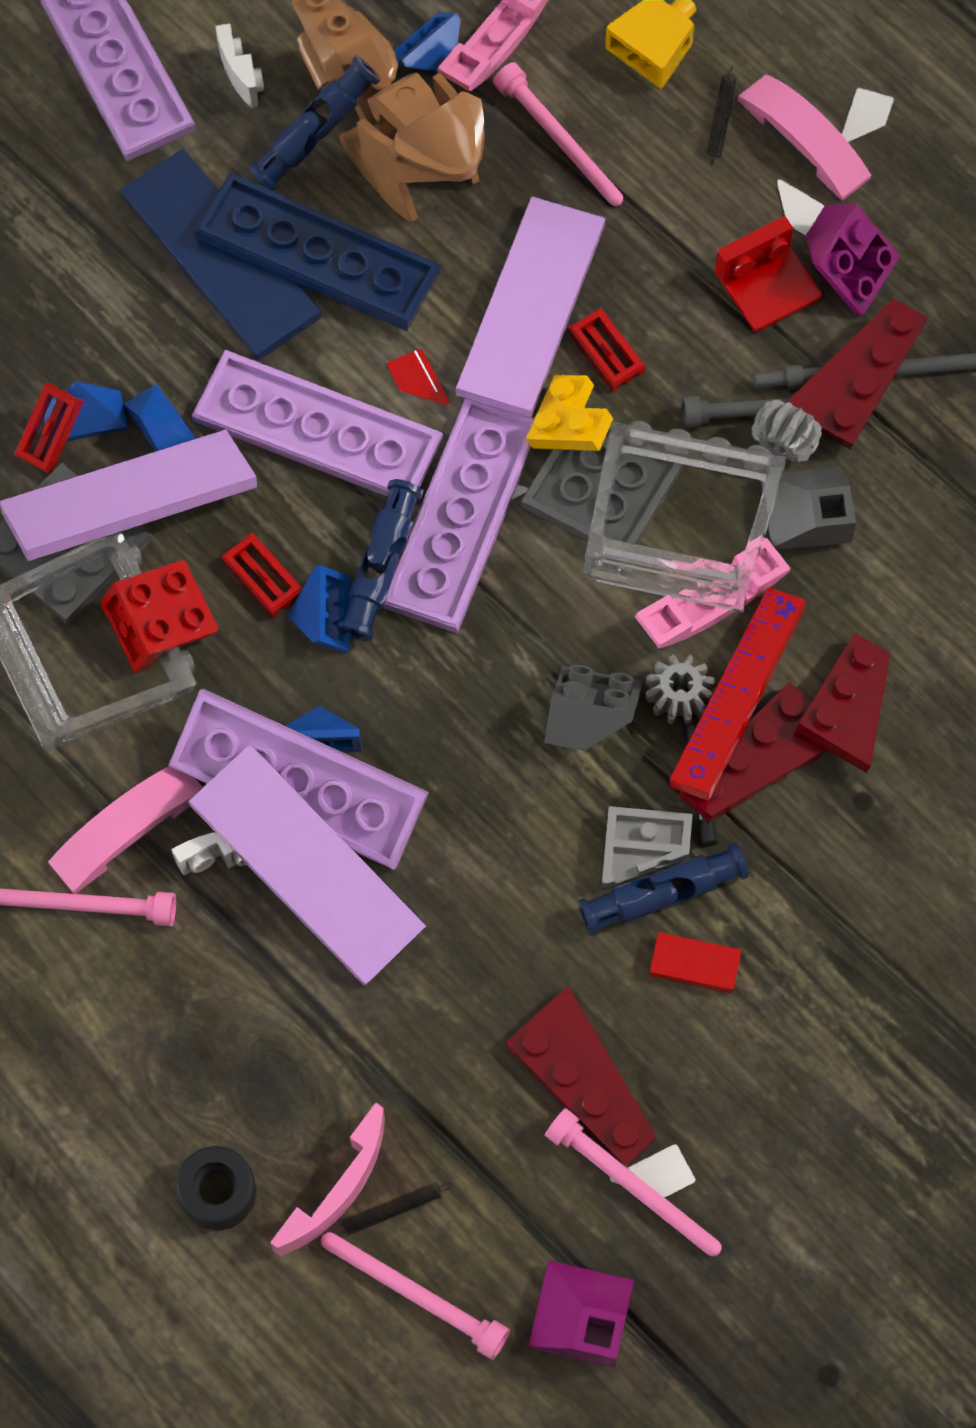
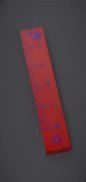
(737, 694)

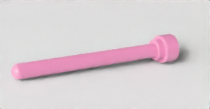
(512, 82)
(156, 908)
(568, 1132)
(485, 1335)

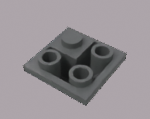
(812, 509)
(590, 706)

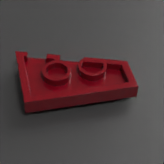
(849, 704)

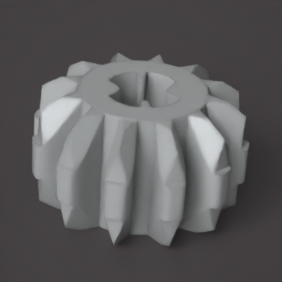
(786, 430)
(679, 676)

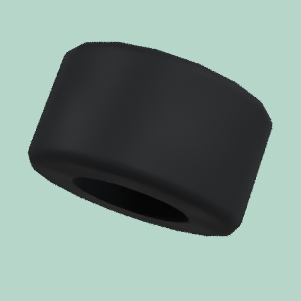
(200, 1165)

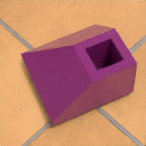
(850, 254)
(581, 1314)

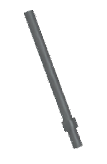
(795, 376)

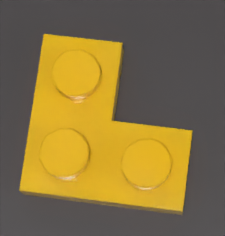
(564, 421)

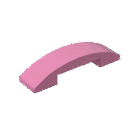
(492, 43)
(809, 132)
(677, 619)
(121, 825)
(300, 1227)

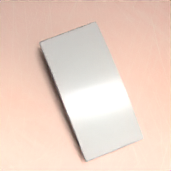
(239, 66)
(200, 852)

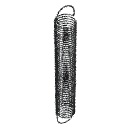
(726, 121)
(371, 1222)

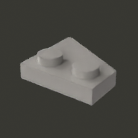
(643, 843)

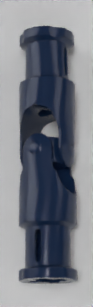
(302, 136)
(387, 541)
(649, 894)

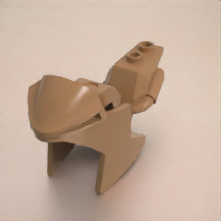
(402, 126)

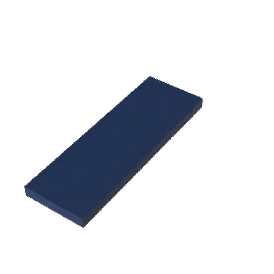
(318, 251)
(252, 300)

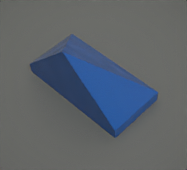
(430, 43)
(99, 414)
(158, 419)
(322, 606)
(328, 729)

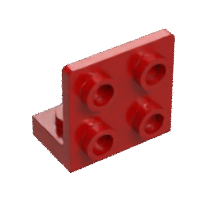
(766, 275)
(157, 613)

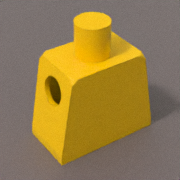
(653, 37)

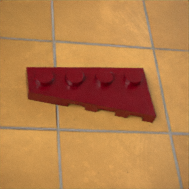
(857, 377)
(763, 754)
(579, 1073)

